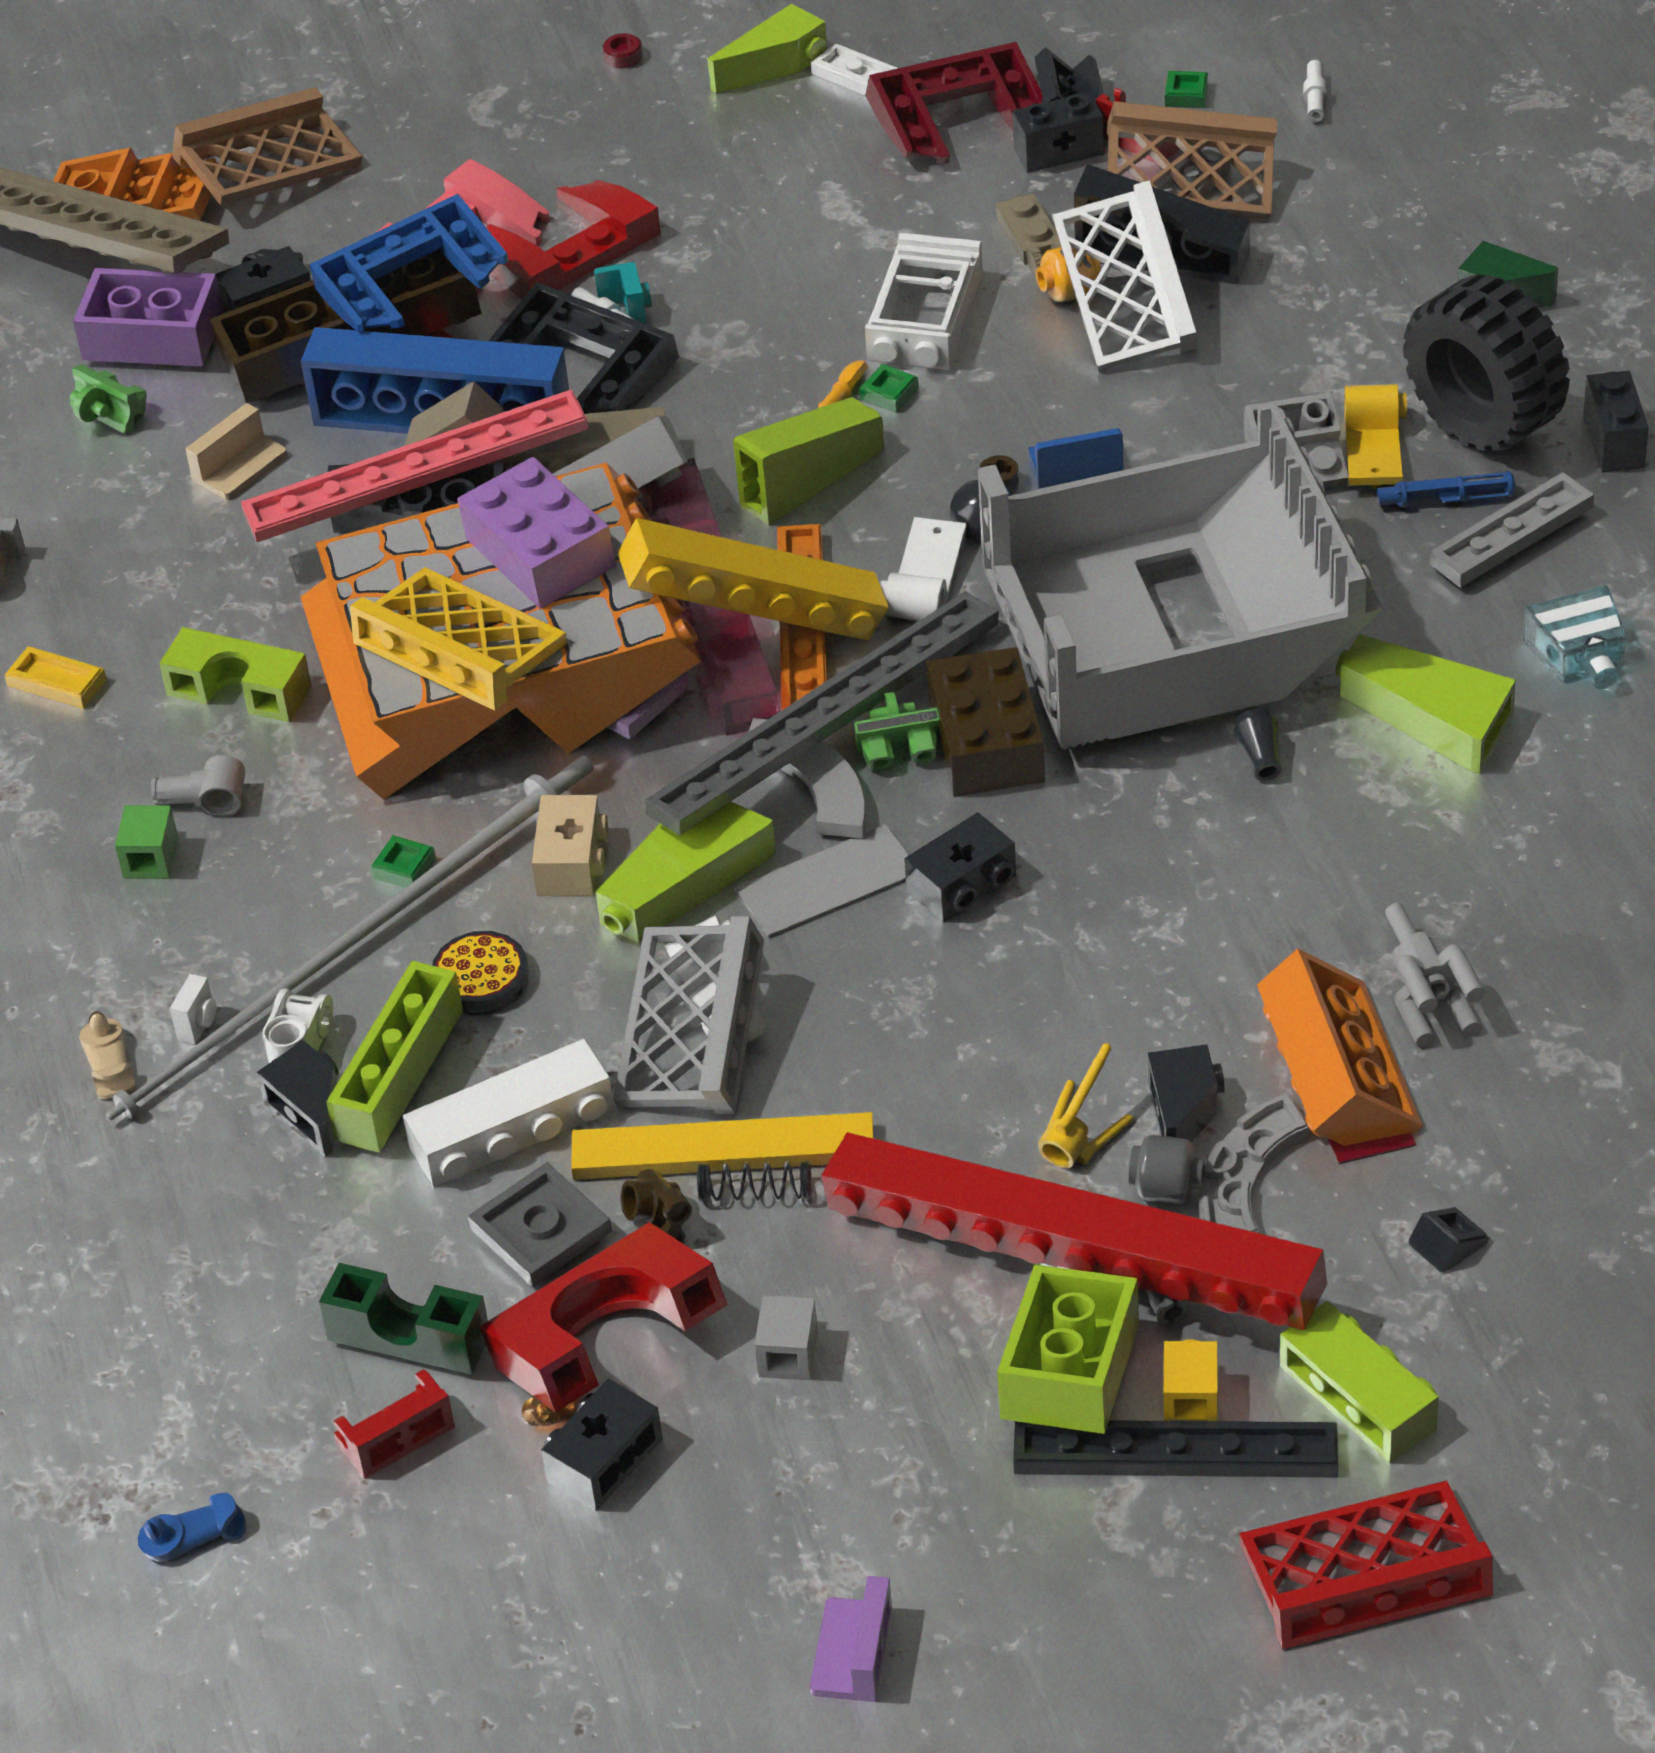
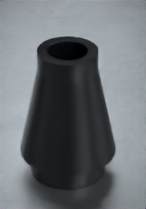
(1259, 741)

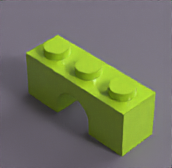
(204, 662)

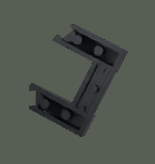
(636, 351)

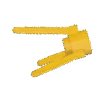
(1066, 1135)

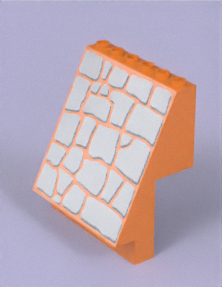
(400, 723)

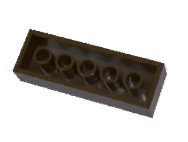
(268, 337)

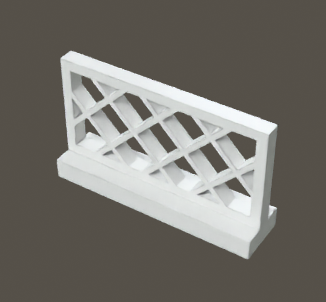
(1162, 277)

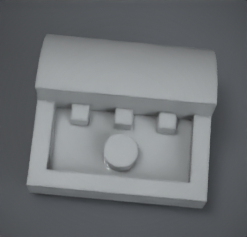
(1315, 428)

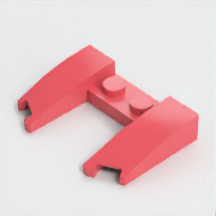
(494, 201)

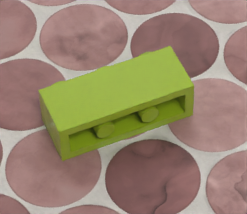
(1360, 1381)

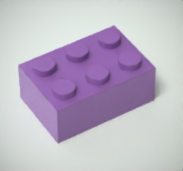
(147, 317)
(537, 532)

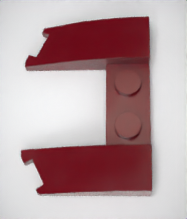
(903, 93)

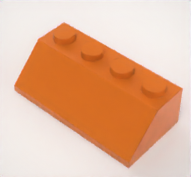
(1336, 1052)

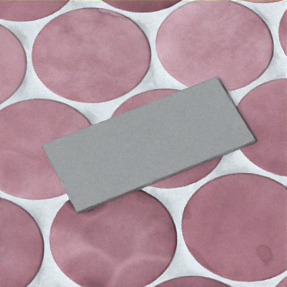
(825, 881)

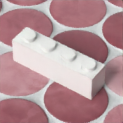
(508, 1112)

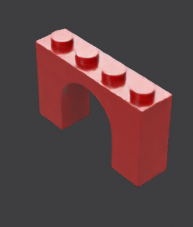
(644, 1270)

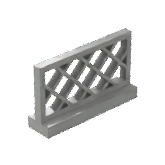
(729, 1021)

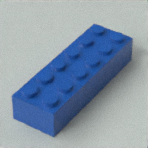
(390, 378)

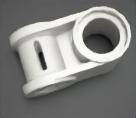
(295, 1020)

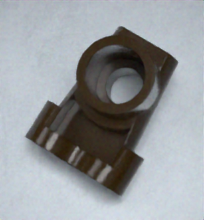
(657, 1202)

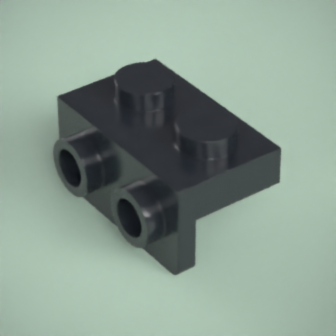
(1061, 80)

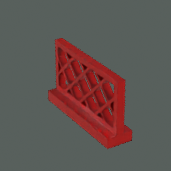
(1378, 1591)

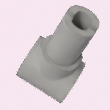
(214, 788)

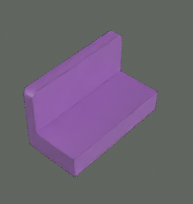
(853, 1644)

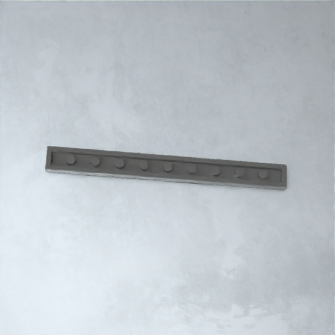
(819, 713)

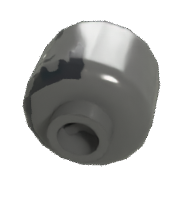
(1165, 1169)

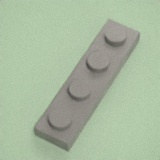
(1511, 529)

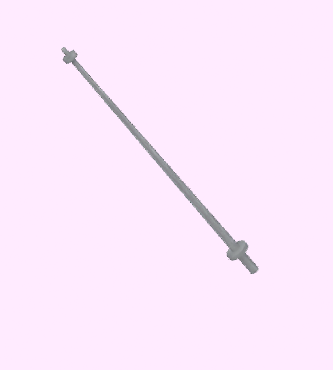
(534, 788)

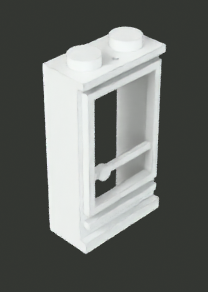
(921, 342)

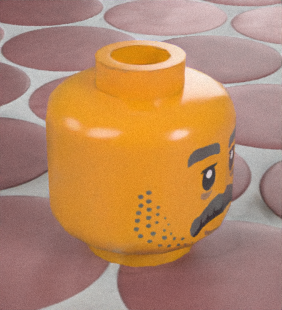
(1055, 278)

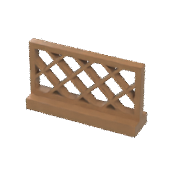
(258, 127)
(1199, 129)

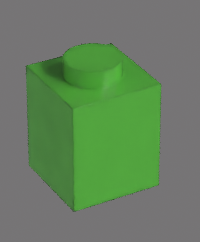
(146, 841)

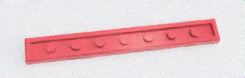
(414, 465)

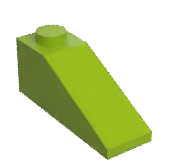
(769, 51)

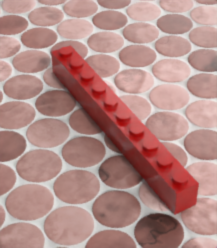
(1076, 1230)

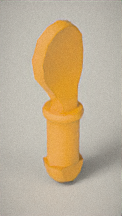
(847, 379)

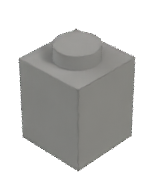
(786, 1337)

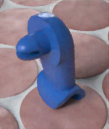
(174, 1535)

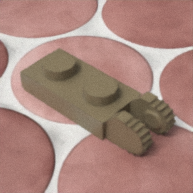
(1027, 228)

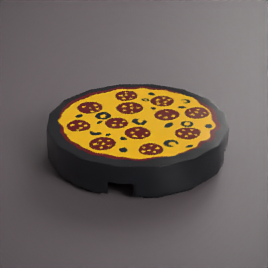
(487, 969)

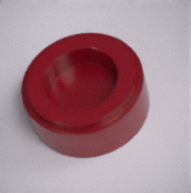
(622, 50)

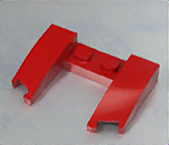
(619, 225)

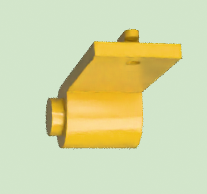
(1373, 433)

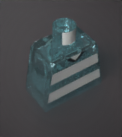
(1578, 636)

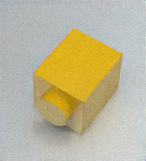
(1190, 1380)

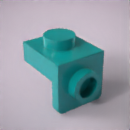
(622, 284)

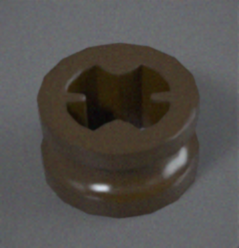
(1007, 469)

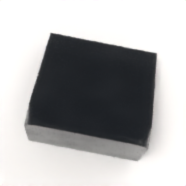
(1446, 1238)

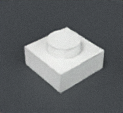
(193, 1009)

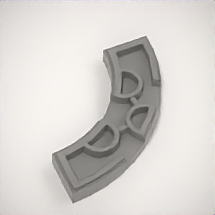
(832, 787)
(1243, 1156)

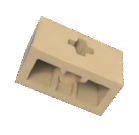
(568, 845)

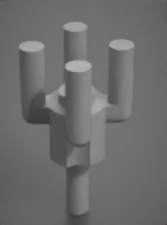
(1431, 976)

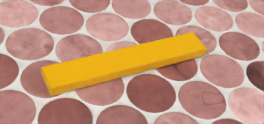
(684, 1145)

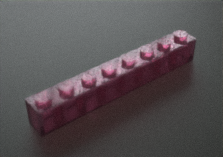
(727, 640)

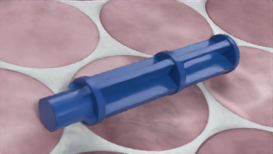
(1448, 489)

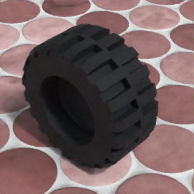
(1486, 362)

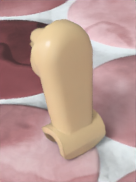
(106, 1052)

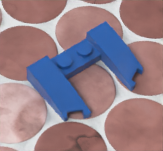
(349, 274)

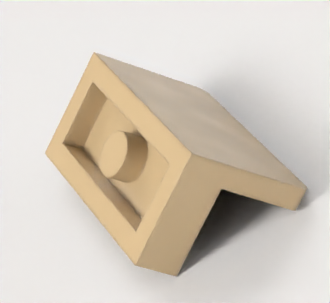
(233, 454)

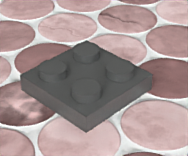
(540, 1224)

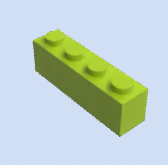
(395, 1056)

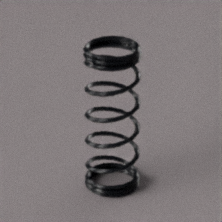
(705, 1186)

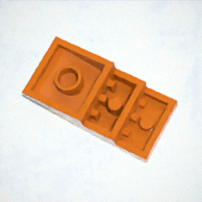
(147, 181)

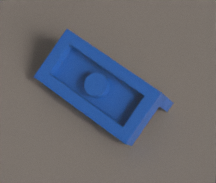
(1076, 457)

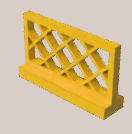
(442, 654)

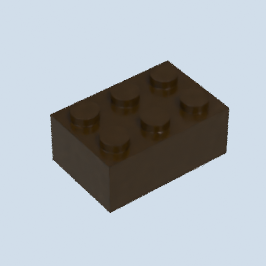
(986, 721)

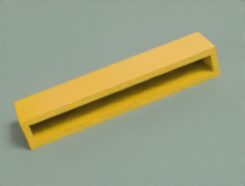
(752, 579)

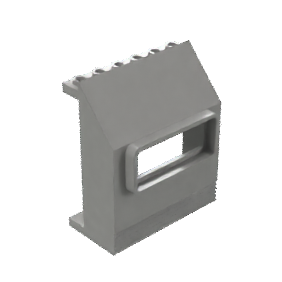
(1084, 622)

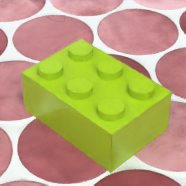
(1068, 1349)

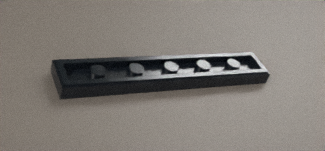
(1180, 1449)

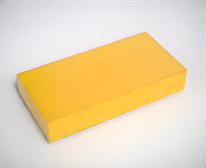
(55, 677)

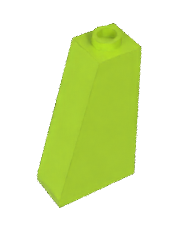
(803, 455)
(1428, 698)
(678, 872)

